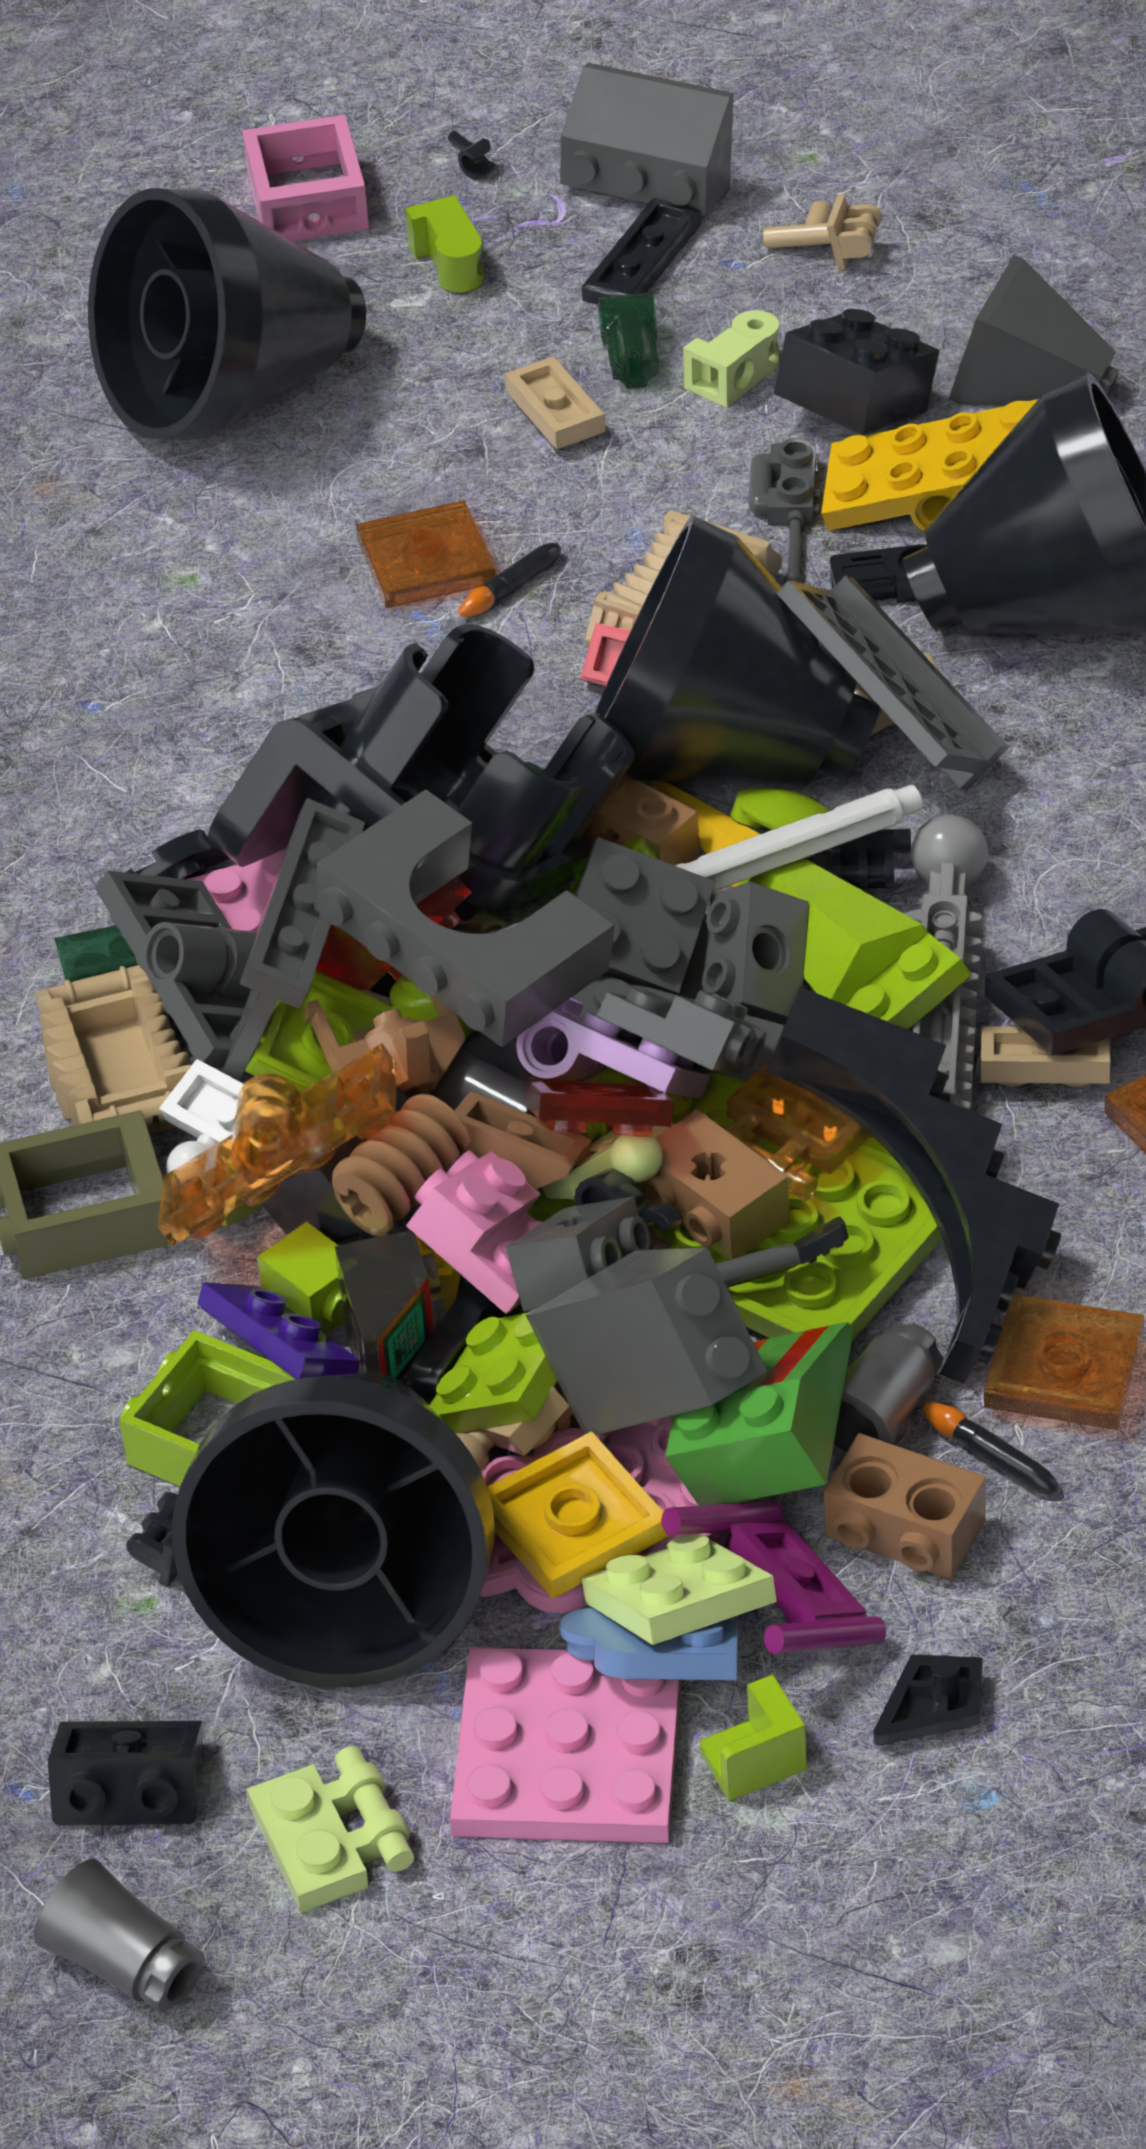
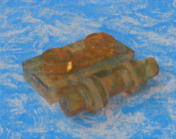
(795, 1121)

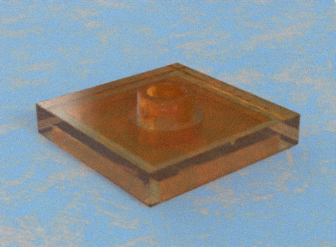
(425, 554)
(1064, 1361)

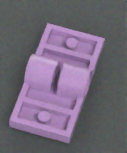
(599, 1045)

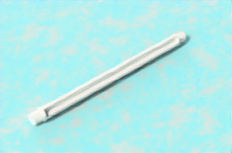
(804, 837)

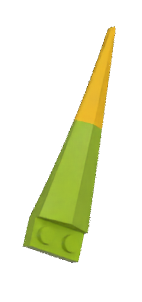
(854, 942)

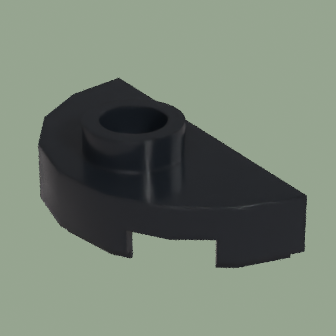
(184, 857)

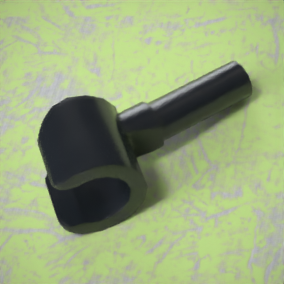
(472, 156)

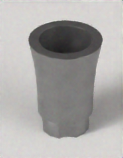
(886, 1385)
(117, 1937)

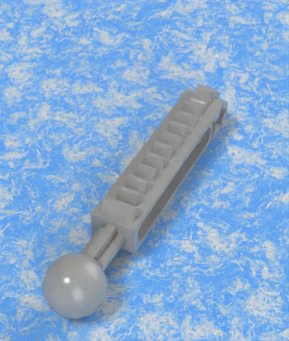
(949, 857)

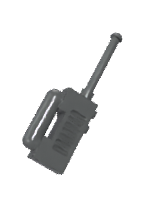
(791, 503)

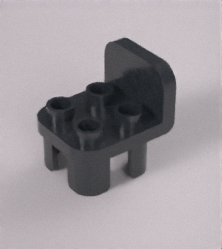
(434, 737)

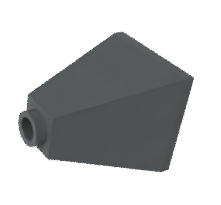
(1028, 344)

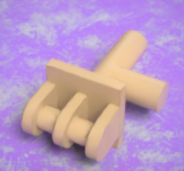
(845, 227)

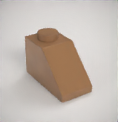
(521, 1139)

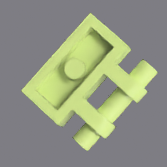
(309, 1838)

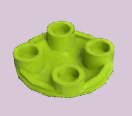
(773, 807)

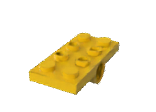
(911, 467)

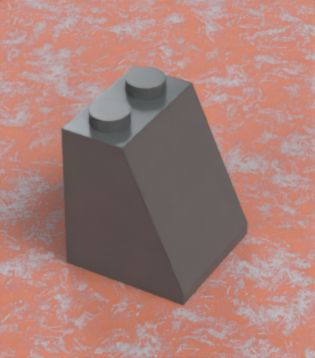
(646, 1340)

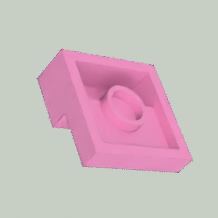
(473, 1217)

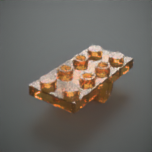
(273, 1138)

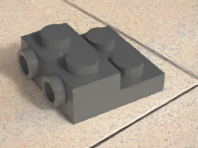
(700, 1029)

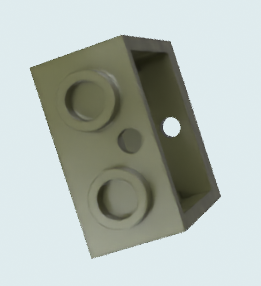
(90, 1231)

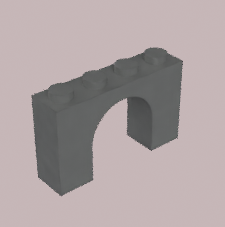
(490, 979)

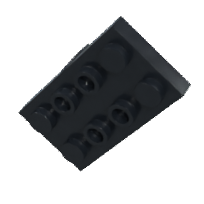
(1079, 993)

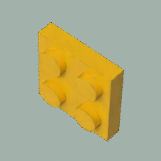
(573, 1514)

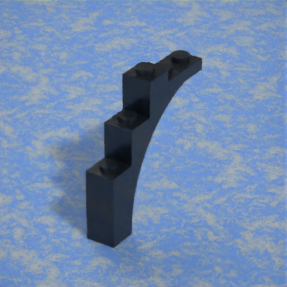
(893, 1090)

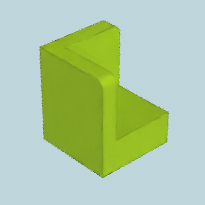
(760, 1749)

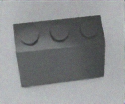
(648, 138)

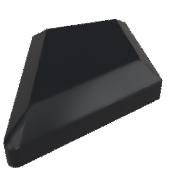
(932, 1698)

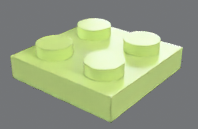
(678, 1588)

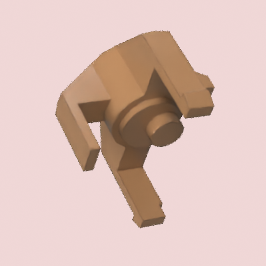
(418, 1047)

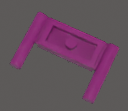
(814, 1600)

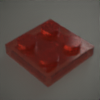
(574, 1103)

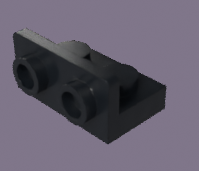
(124, 1772)

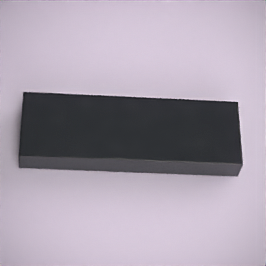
(643, 251)

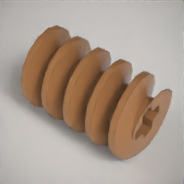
(393, 1164)

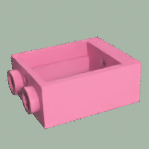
(286, 208)

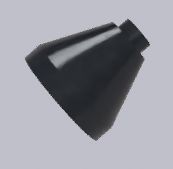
(209, 313)
(1043, 528)
(729, 677)
(334, 1530)

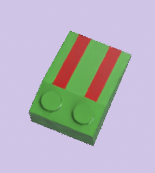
(771, 1431)

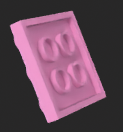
(563, 1750)

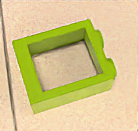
(182, 1378)

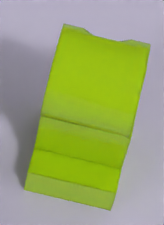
(450, 239)

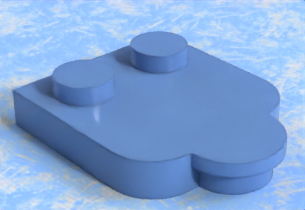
(619, 1653)

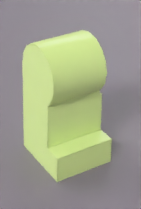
(733, 359)

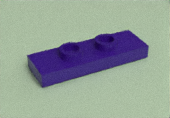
(276, 1331)

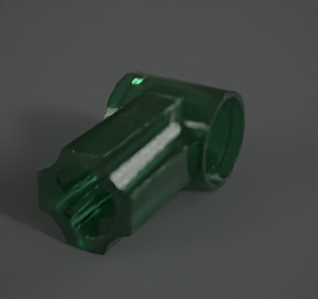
(630, 333)

